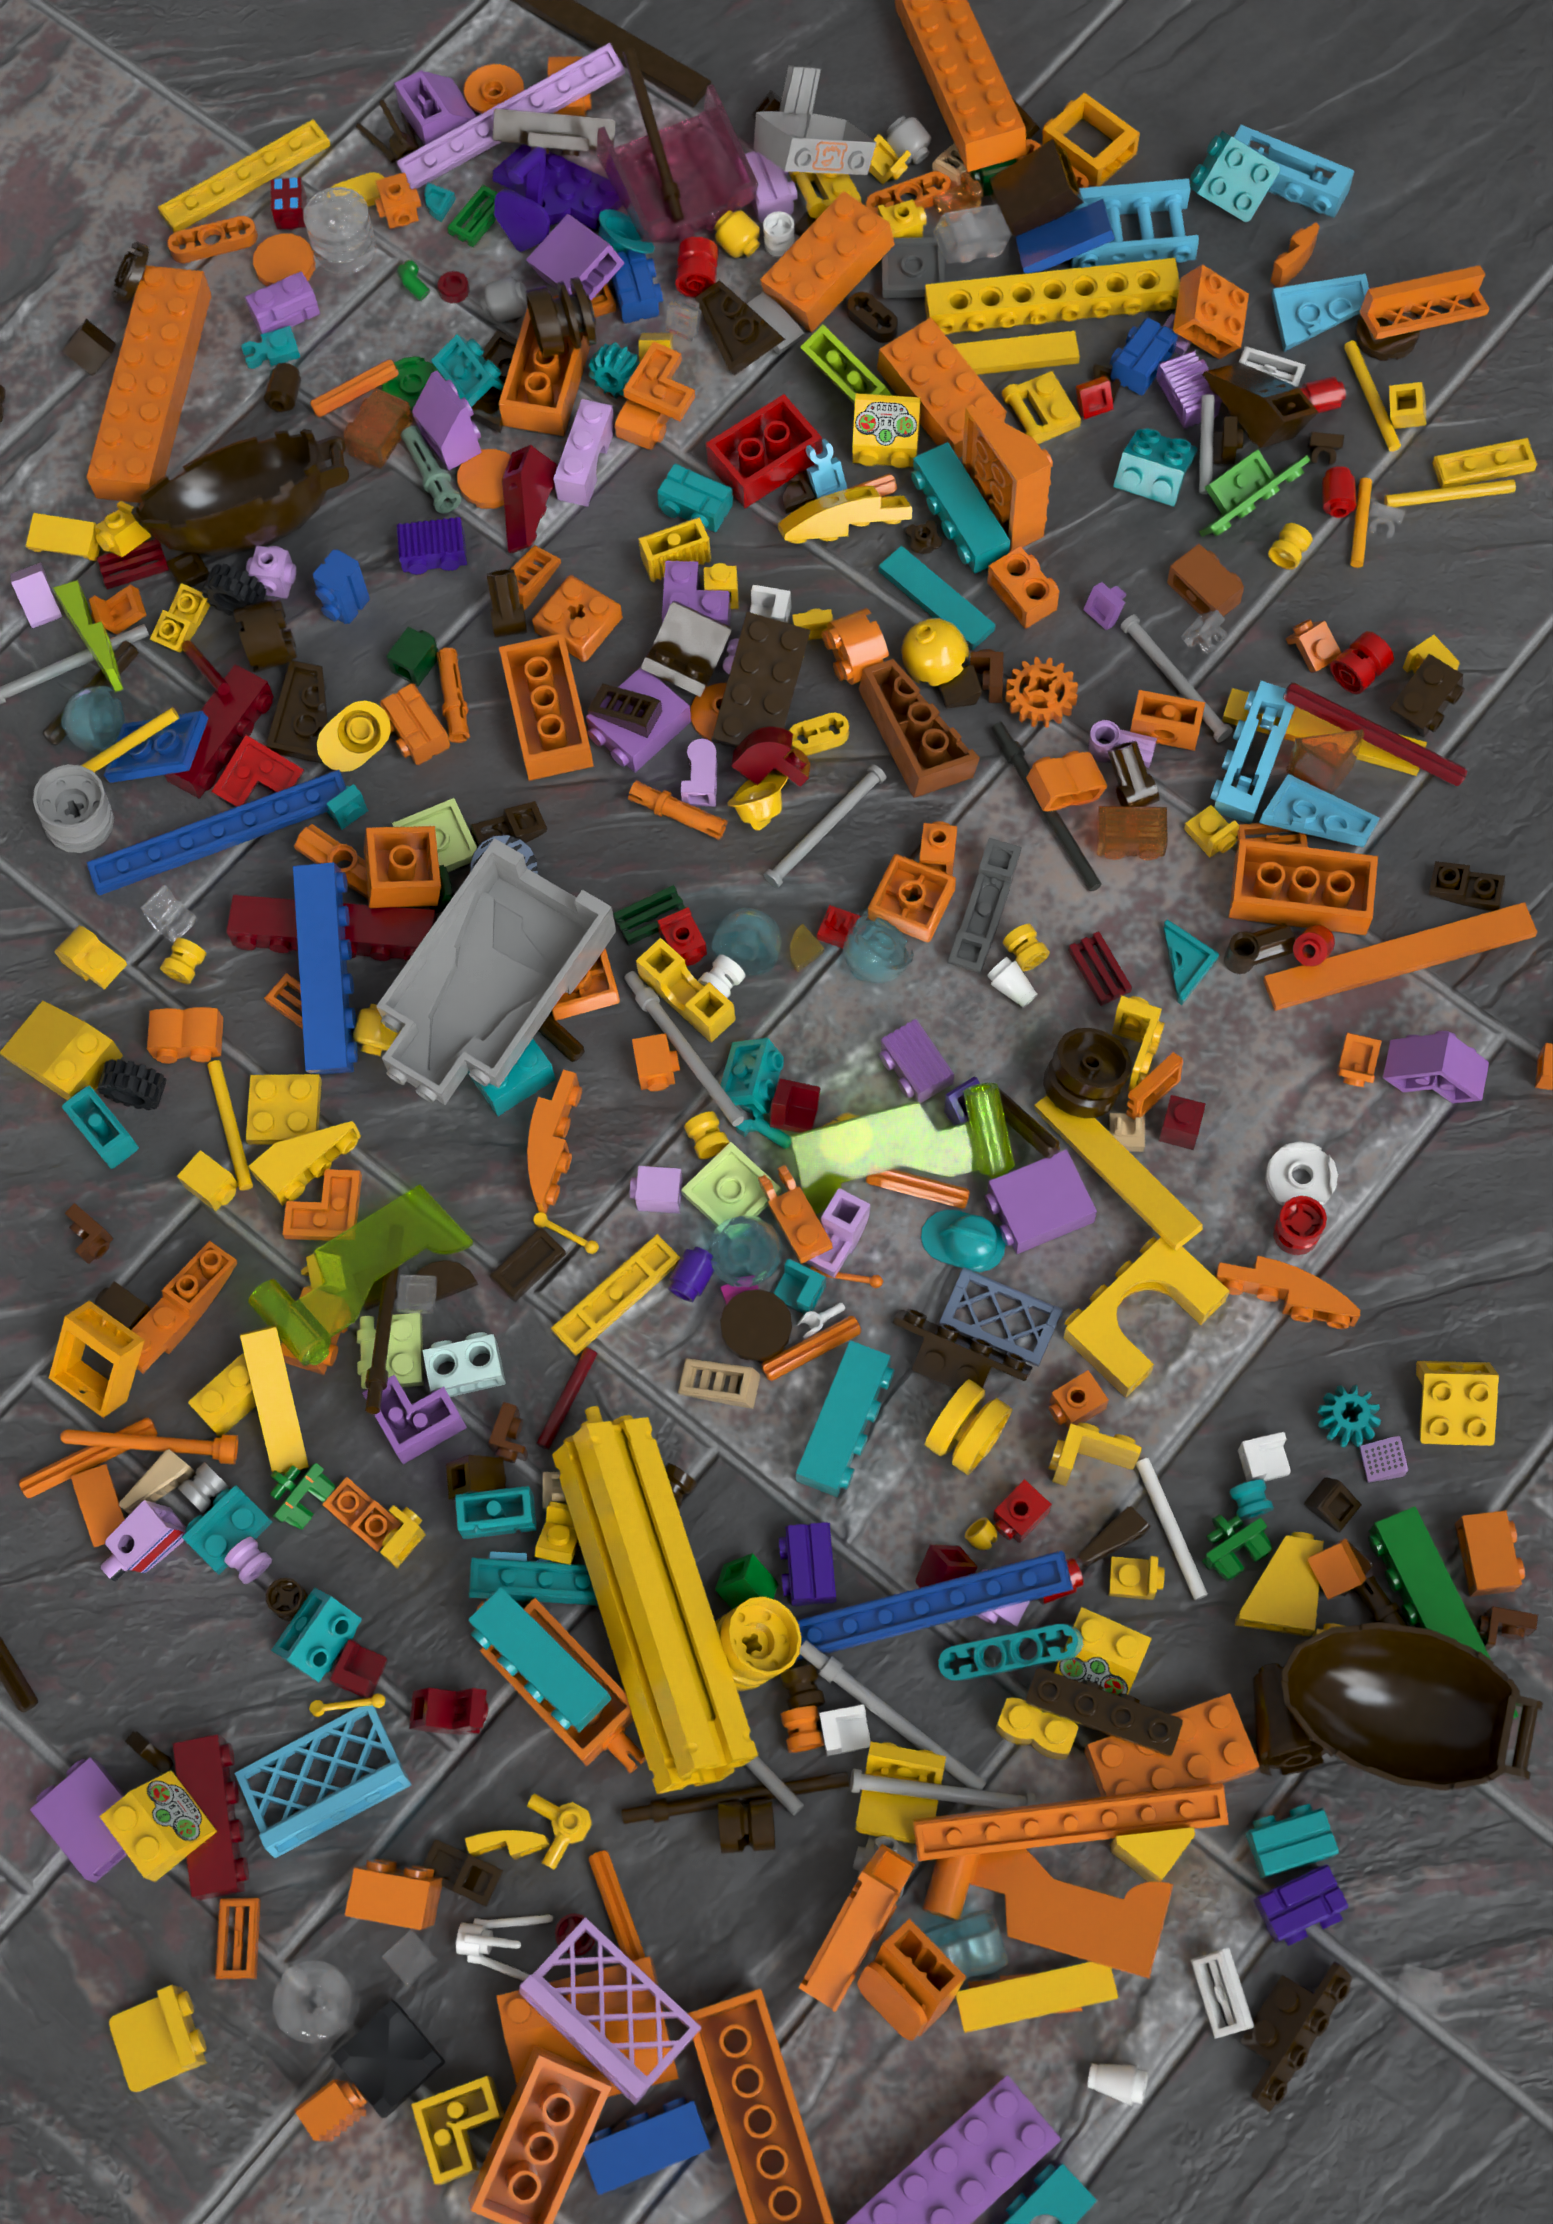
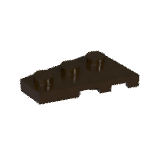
(736, 327)
(500, 352)
(299, 713)

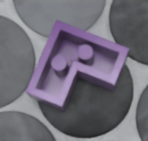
(683, 586)
(1437, 1064)
(419, 1425)

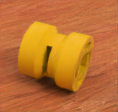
(1291, 543)
(1026, 947)
(183, 960)
(706, 1135)

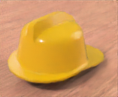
(353, 736)
(761, 802)

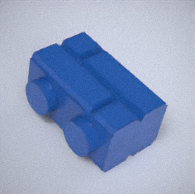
(635, 288)
(1144, 350)
(340, 587)

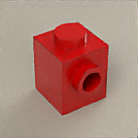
(1021, 1512)

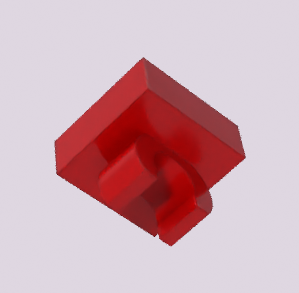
(1094, 397)
(836, 926)

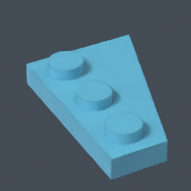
(1316, 307)
(1317, 813)

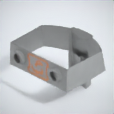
(810, 141)

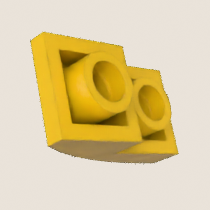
(182, 619)

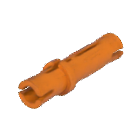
(454, 706)
(664, 804)

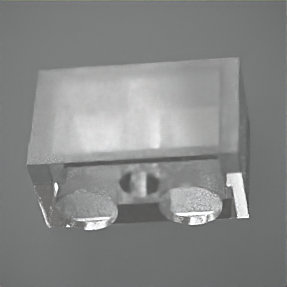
(972, 234)

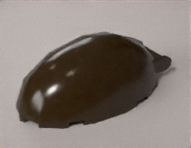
(243, 494)
(1408, 1706)

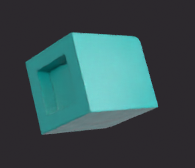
(800, 1287)

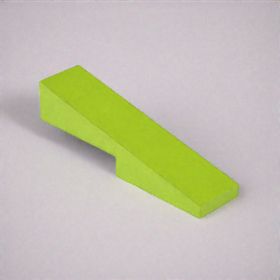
(93, 635)

